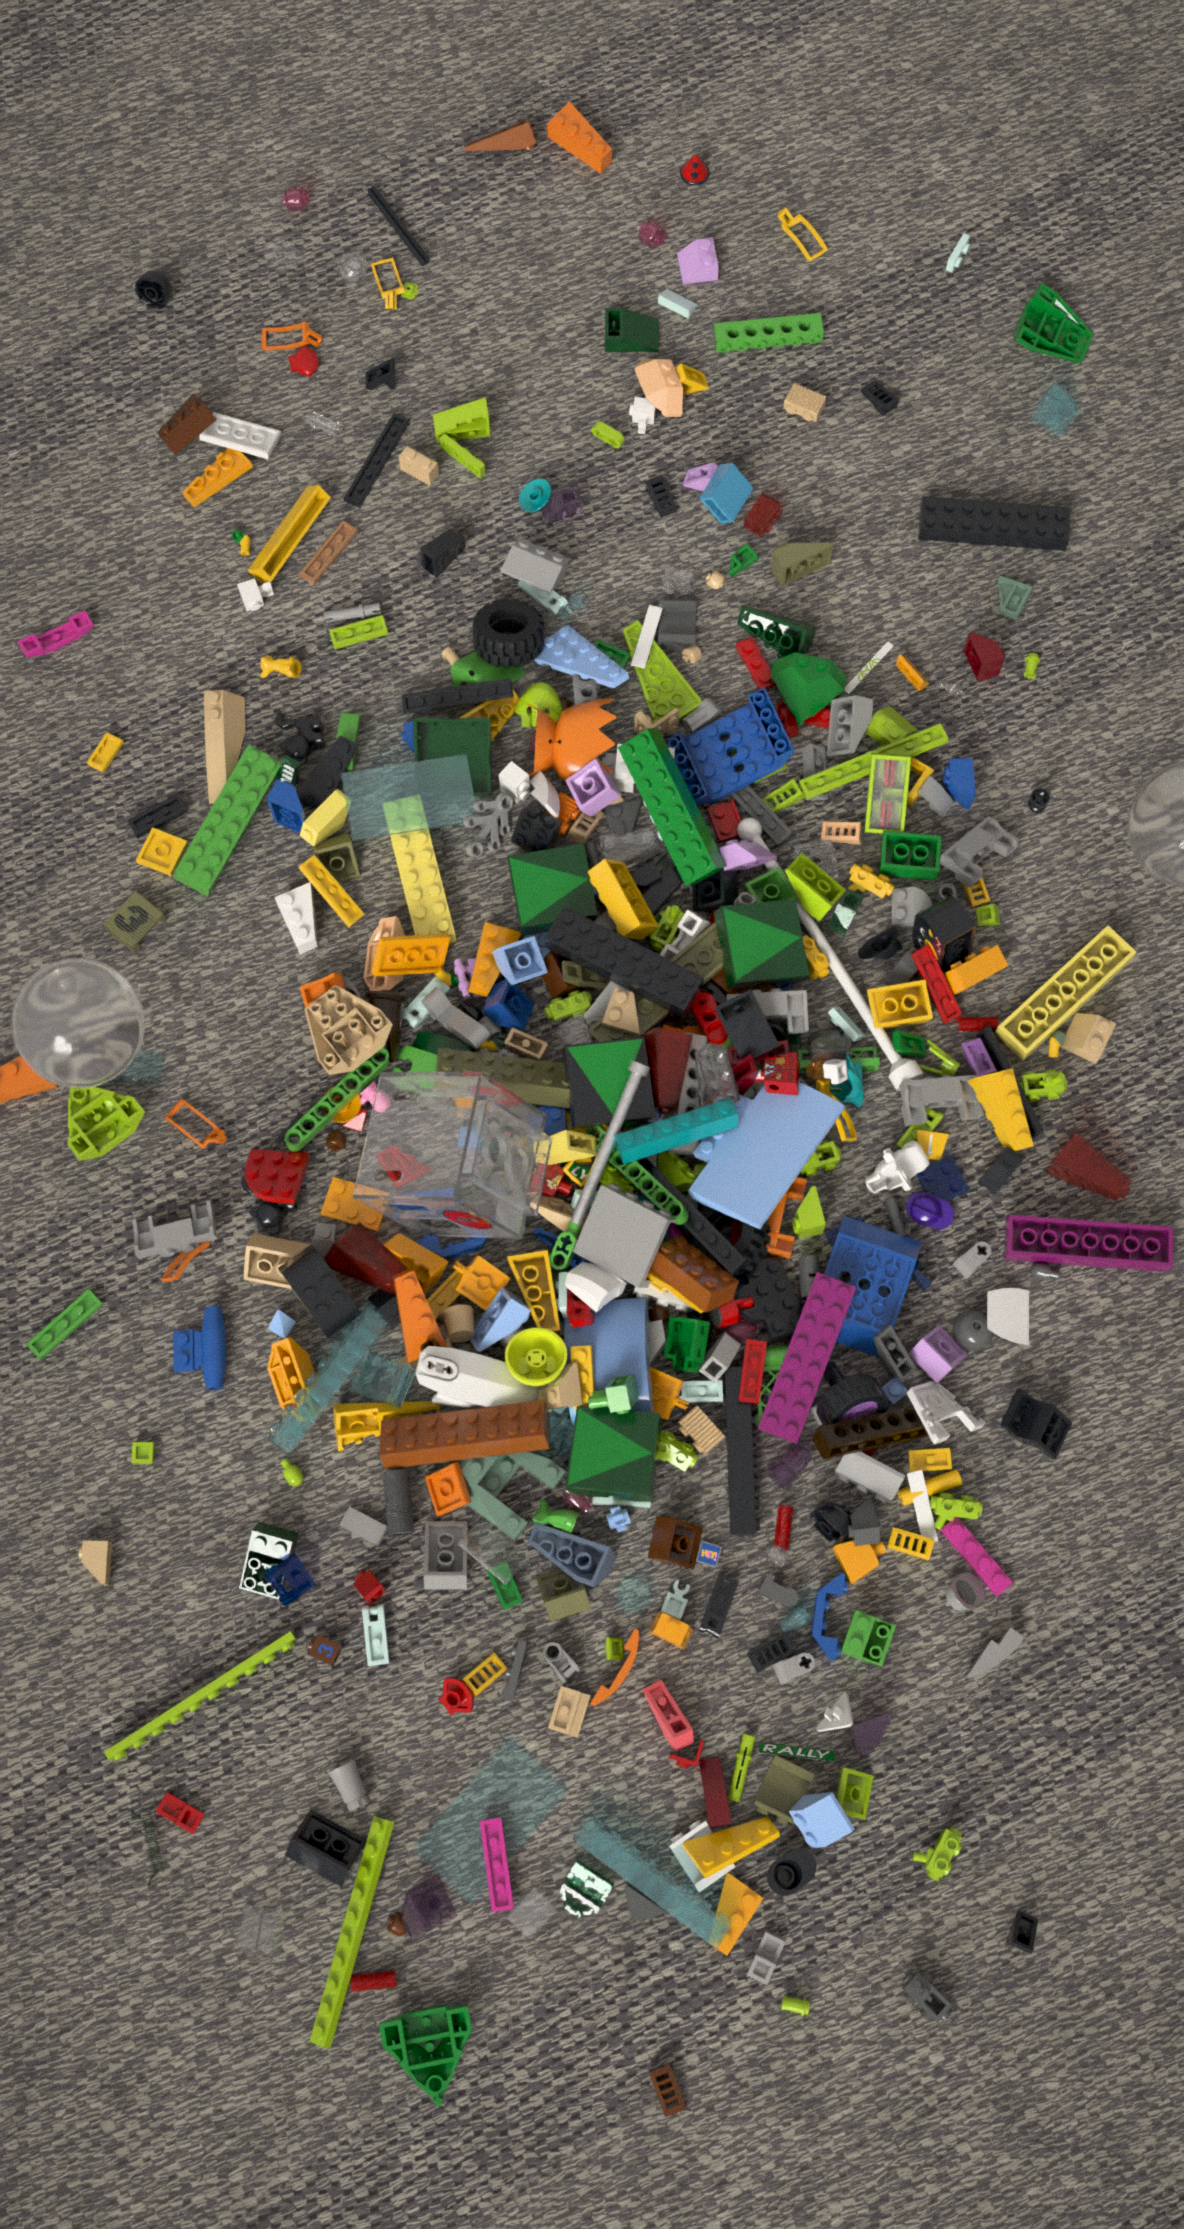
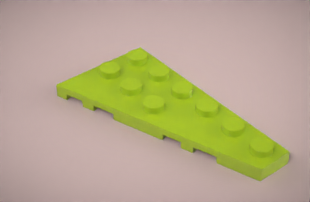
(660, 680)

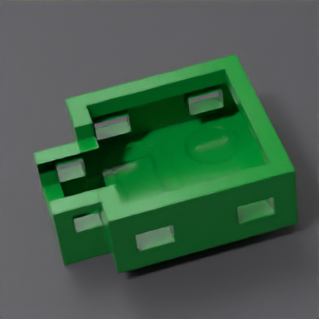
(689, 1341)

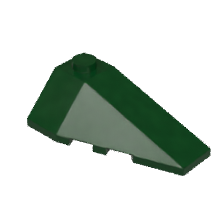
(777, 631)

